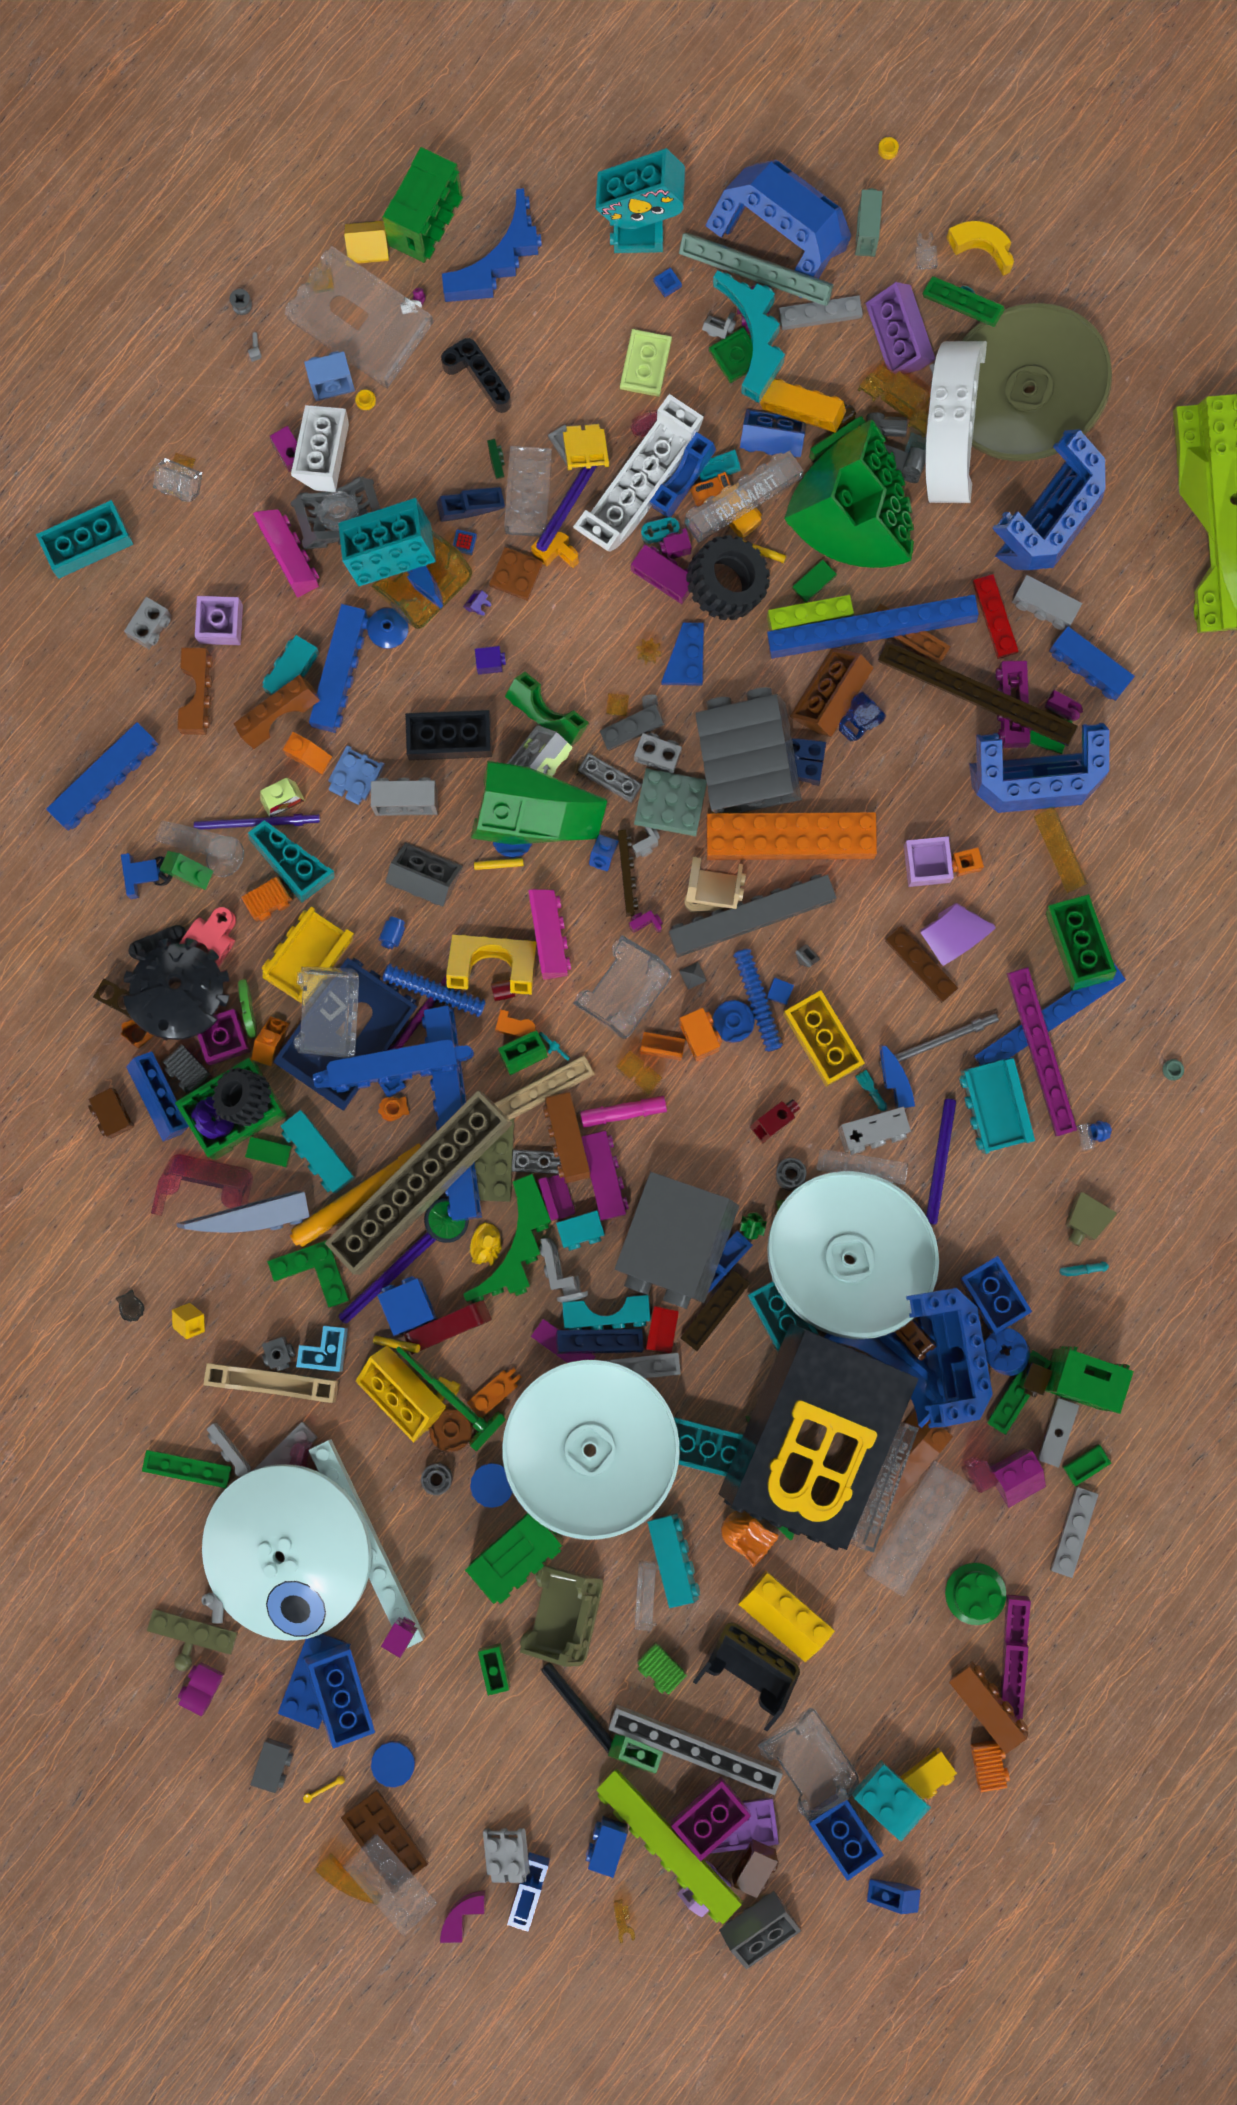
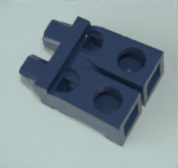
(809, 759)

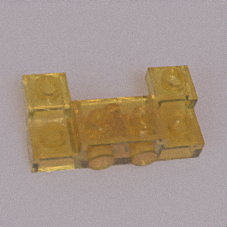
(900, 394)

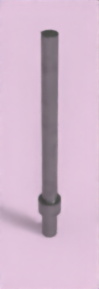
(976, 1025)

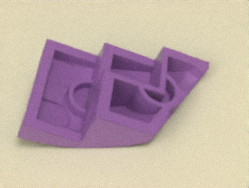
(955, 932)

